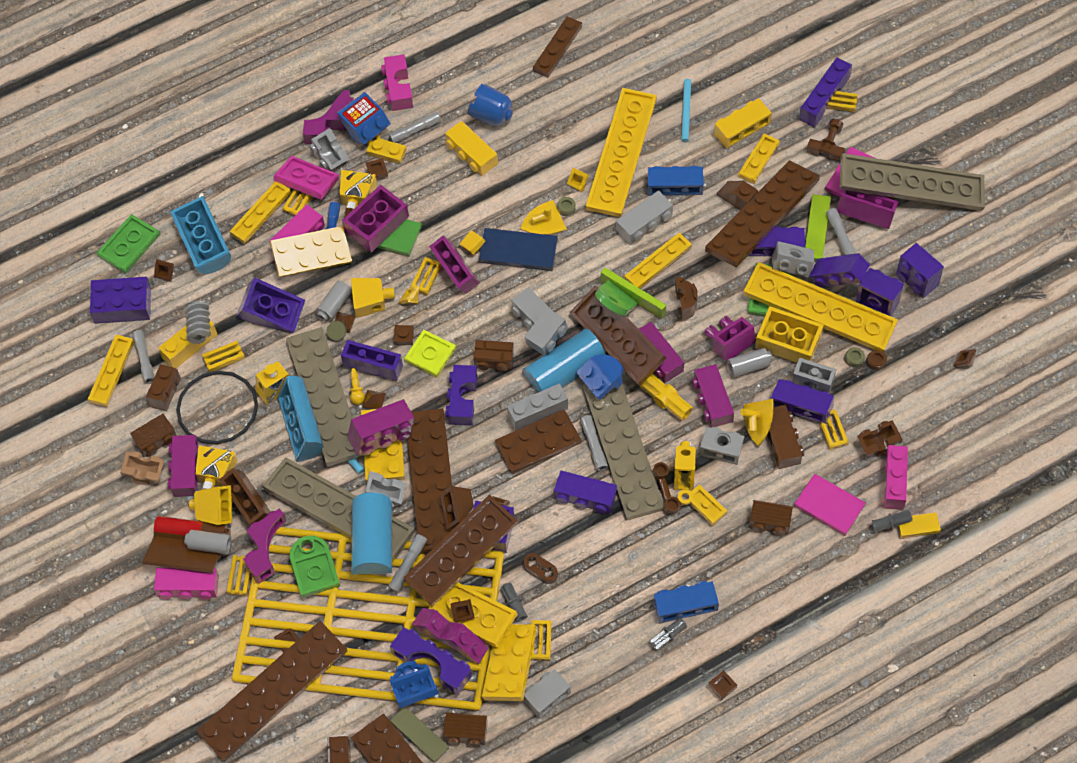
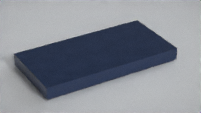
(518, 249)

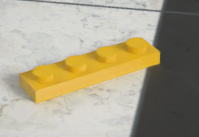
(260, 212)
(658, 261)
(111, 370)

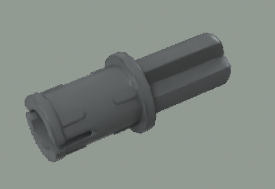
(892, 520)
(514, 601)
(668, 633)

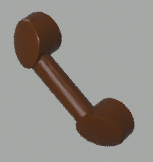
(660, 474)

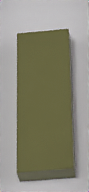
(419, 734)

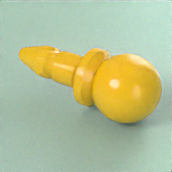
(357, 396)

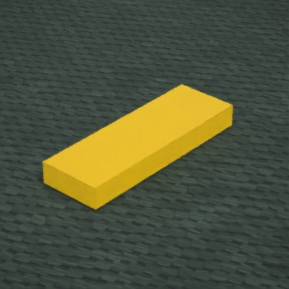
(759, 158)

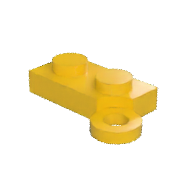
(386, 149)
(704, 504)

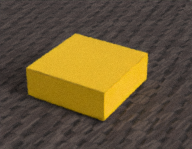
(472, 242)

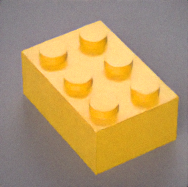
(789, 335)

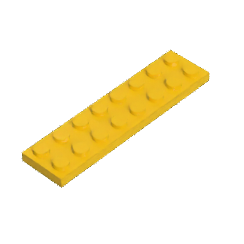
(621, 152)
(821, 306)

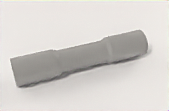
(403, 133)
(837, 224)
(141, 346)
(597, 453)
(414, 550)

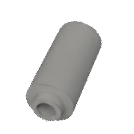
(333, 301)
(749, 362)
(208, 542)

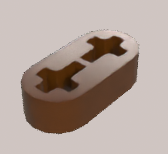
(542, 565)

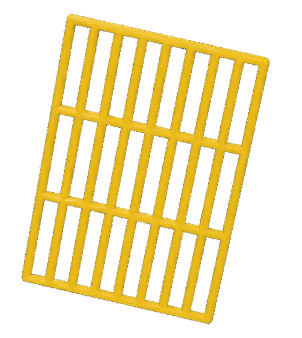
(330, 611)

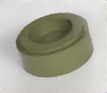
(566, 206)
(336, 330)
(855, 357)

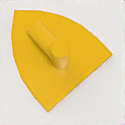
(544, 220)
(758, 419)

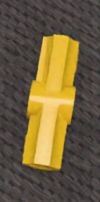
(667, 397)

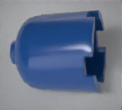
(490, 106)

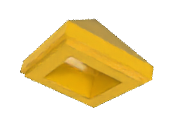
(577, 179)
(410, 296)

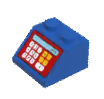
(363, 118)

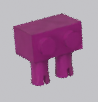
(733, 338)

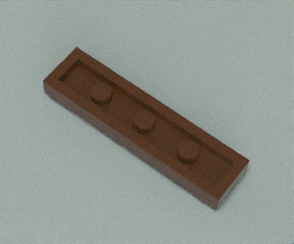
(557, 46)

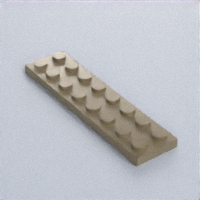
(912, 182)
(325, 392)
(624, 453)
(324, 501)

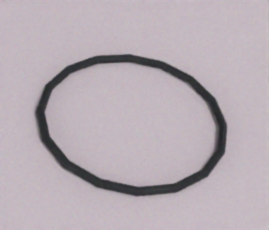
(210, 374)

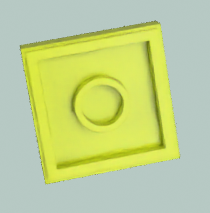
(430, 353)

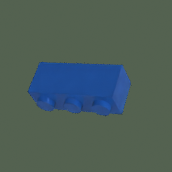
(675, 180)
(686, 601)

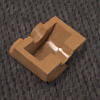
(141, 469)

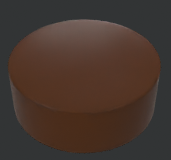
(876, 359)

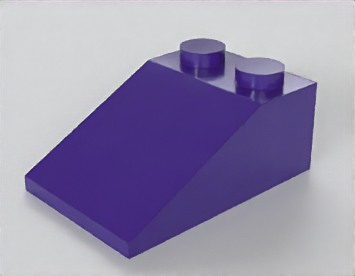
(270, 306)

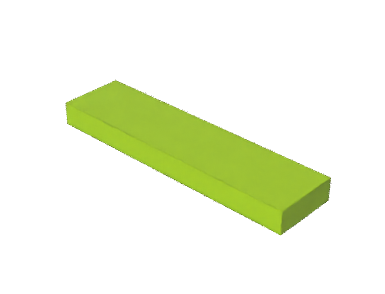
(818, 225)
(645, 300)

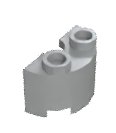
(328, 150)
(392, 488)

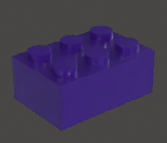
(120, 300)

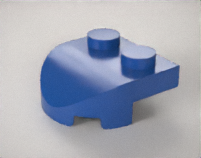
(601, 374)
(412, 683)

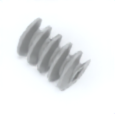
(197, 322)

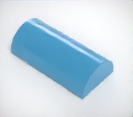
(201, 236)
(563, 361)
(299, 419)
(371, 534)

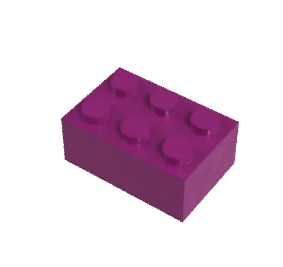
(375, 218)
(380, 427)

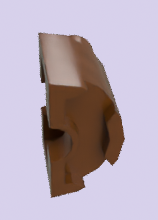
(687, 294)
(878, 440)

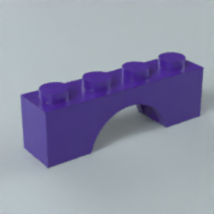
(817, 102)
(410, 646)

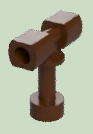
(828, 145)

